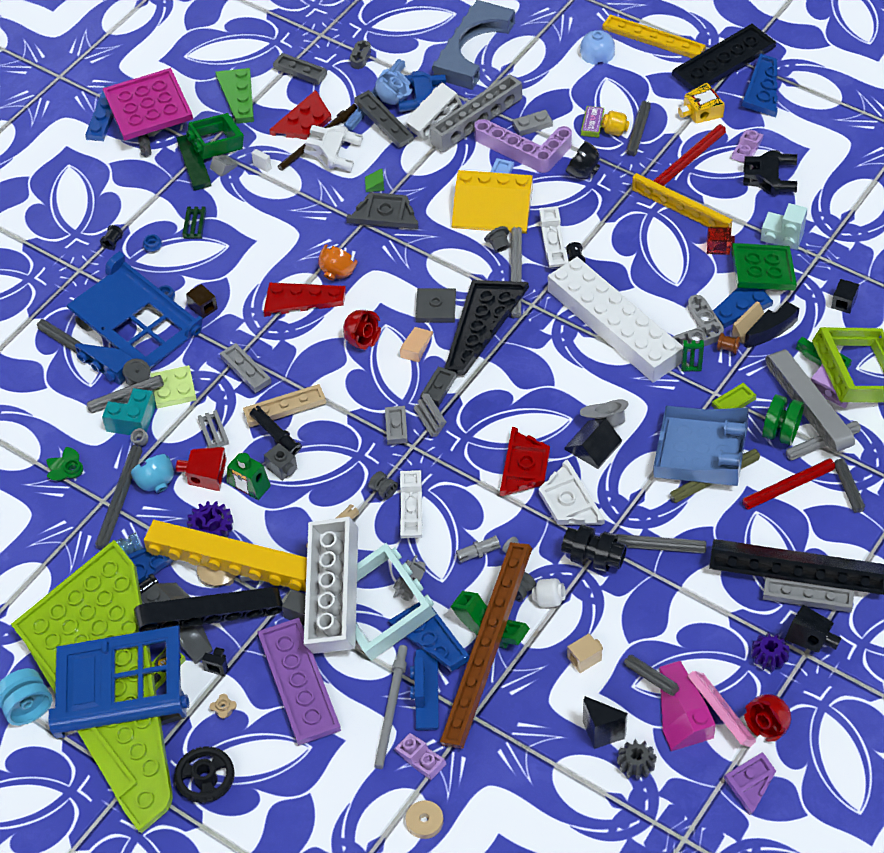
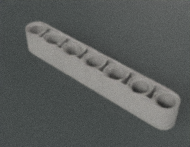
(816, 407)

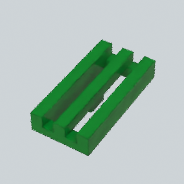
(693, 345)

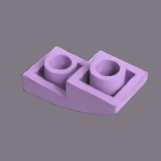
(747, 145)
(420, 757)

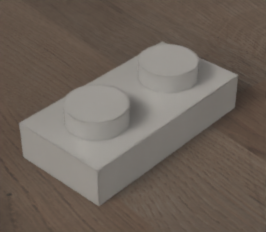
(532, 123)
(396, 425)

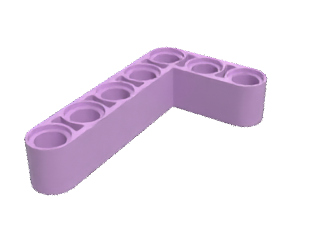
(535, 156)

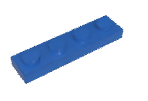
(100, 120)

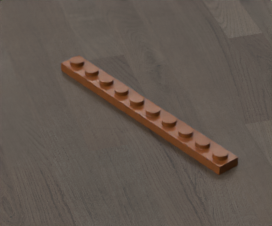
(486, 646)

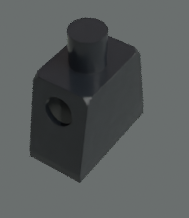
(812, 631)

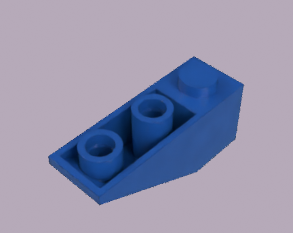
(104, 360)

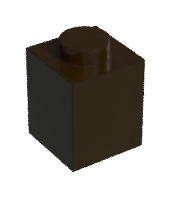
(201, 301)

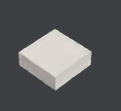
(261, 160)

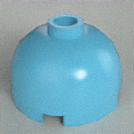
(154, 474)

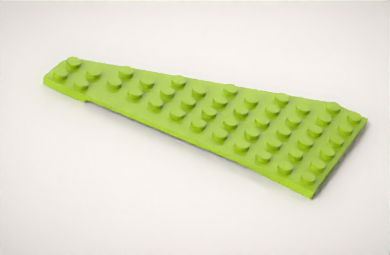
(93, 606)

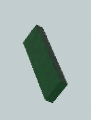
(194, 164)

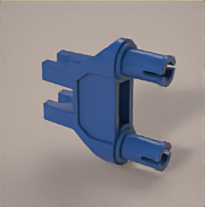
(423, 87)

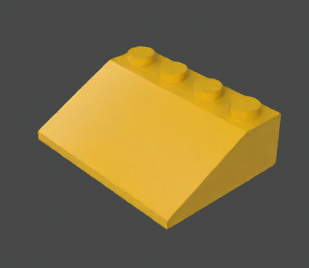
(492, 200)

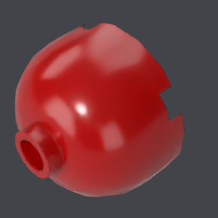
(362, 328)
(768, 716)

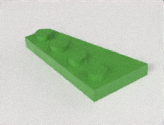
(238, 93)

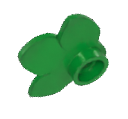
(63, 466)

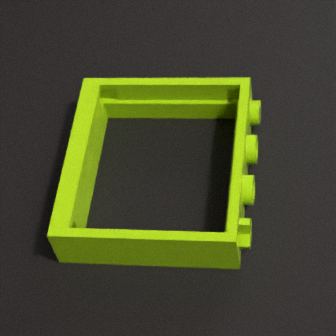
(825, 344)

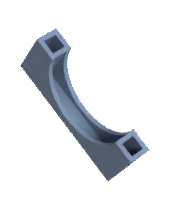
(481, 19)

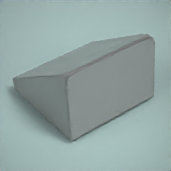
(222, 164)

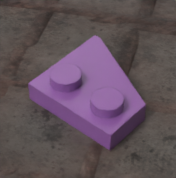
(751, 781)

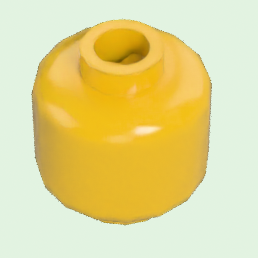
(615, 123)

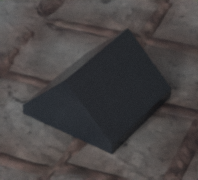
(594, 442)
(603, 722)

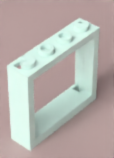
(406, 624)

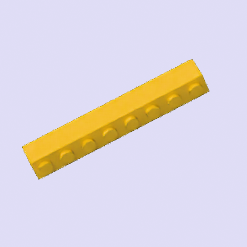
(227, 555)

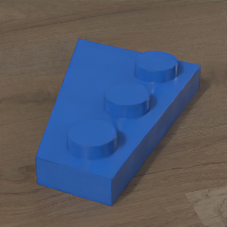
(739, 302)

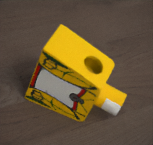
(702, 105)

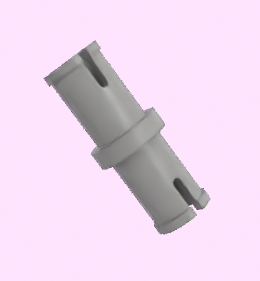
(478, 549)

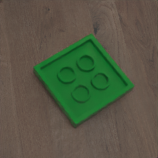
(763, 266)

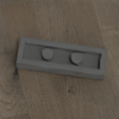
(300, 68)

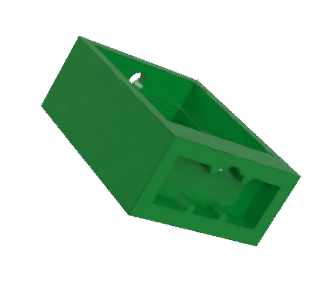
(212, 125)

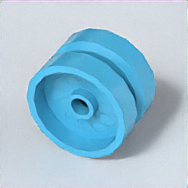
(24, 697)

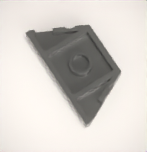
(384, 210)

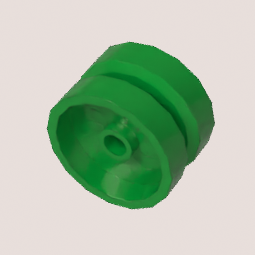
(780, 418)

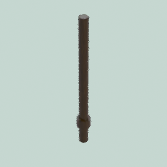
(341, 118)

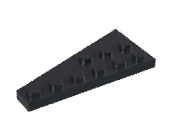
(482, 315)

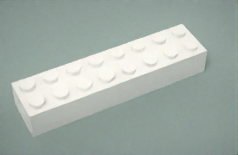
(615, 319)

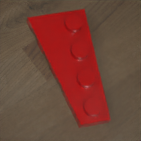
(290, 296)

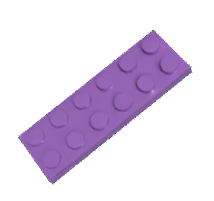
(298, 682)

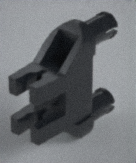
(764, 172)

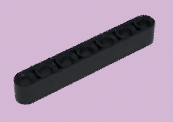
(208, 609)

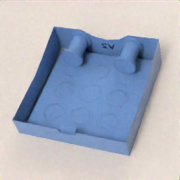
(701, 445)

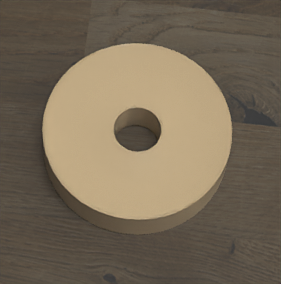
(426, 829)

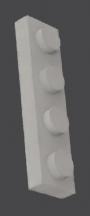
(808, 595)

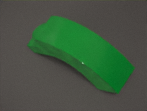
(471, 611)

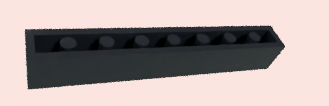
(797, 566)

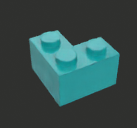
(136, 414)

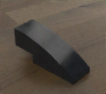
(772, 325)

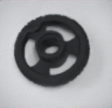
(205, 783)

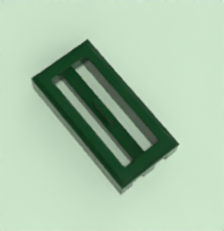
(195, 212)

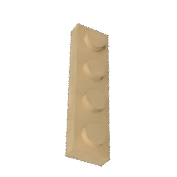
(288, 404)

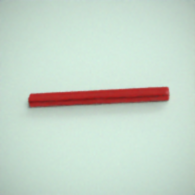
(690, 155)

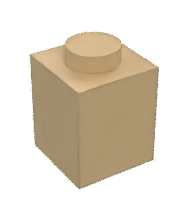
(585, 653)

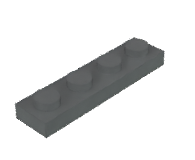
(384, 119)

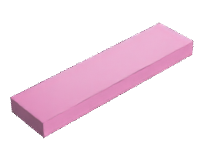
(722, 708)

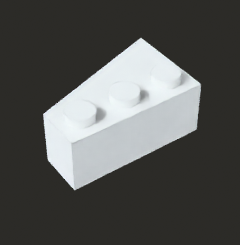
(433, 109)

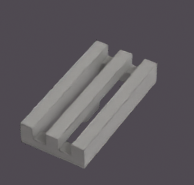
(209, 417)
(428, 417)

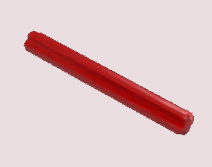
(788, 483)

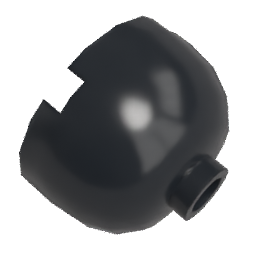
(584, 162)

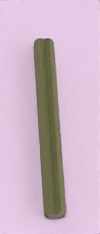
(693, 487)

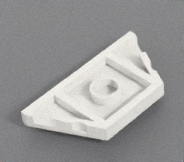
(569, 499)

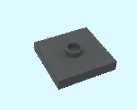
(436, 305)

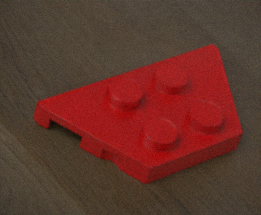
(301, 118)
(524, 463)

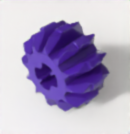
(770, 651)

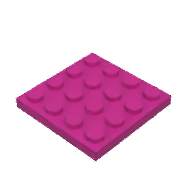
(147, 104)

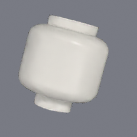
(549, 592)

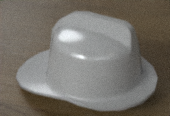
(611, 410)

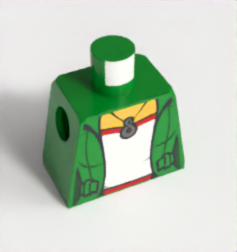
(248, 476)

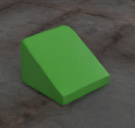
(375, 181)

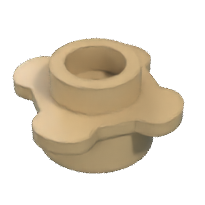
(226, 711)

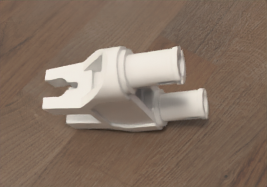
(326, 144)

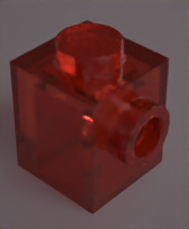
(719, 240)

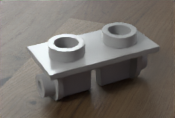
(418, 569)

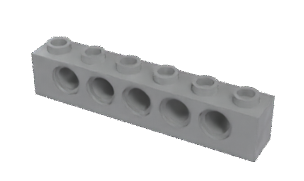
(483, 106)

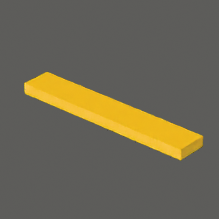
(653, 36)
(679, 203)

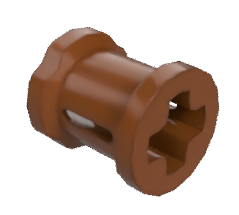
(728, 343)

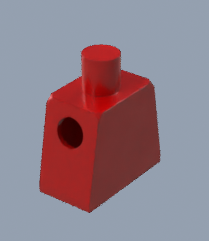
(204, 467)

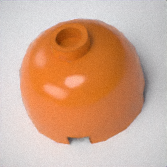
(336, 263)

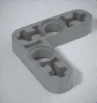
(705, 327)

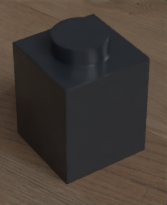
(845, 296)

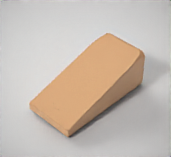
(415, 344)

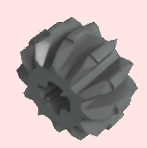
(636, 751)

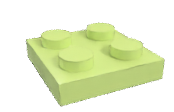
(177, 387)

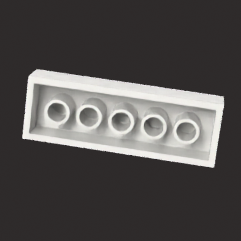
(331, 585)

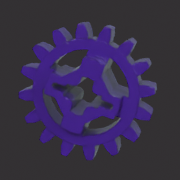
(210, 519)

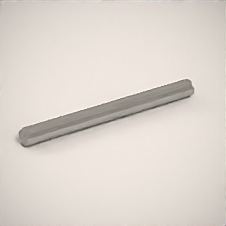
(516, 264)

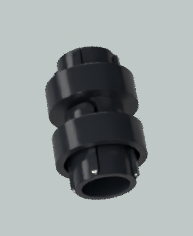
(602, 550)

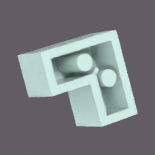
(786, 228)

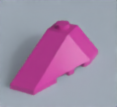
(685, 714)

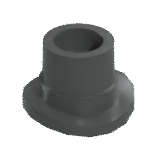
(498, 239)
(136, 371)

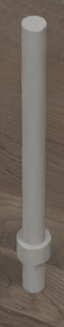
(398, 668)

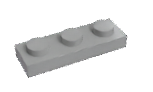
(245, 368)

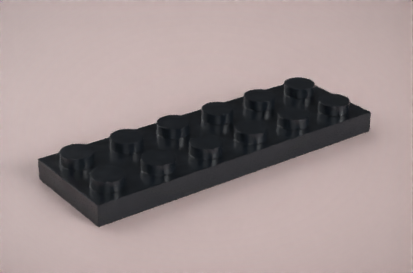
(724, 57)

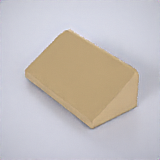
(746, 321)

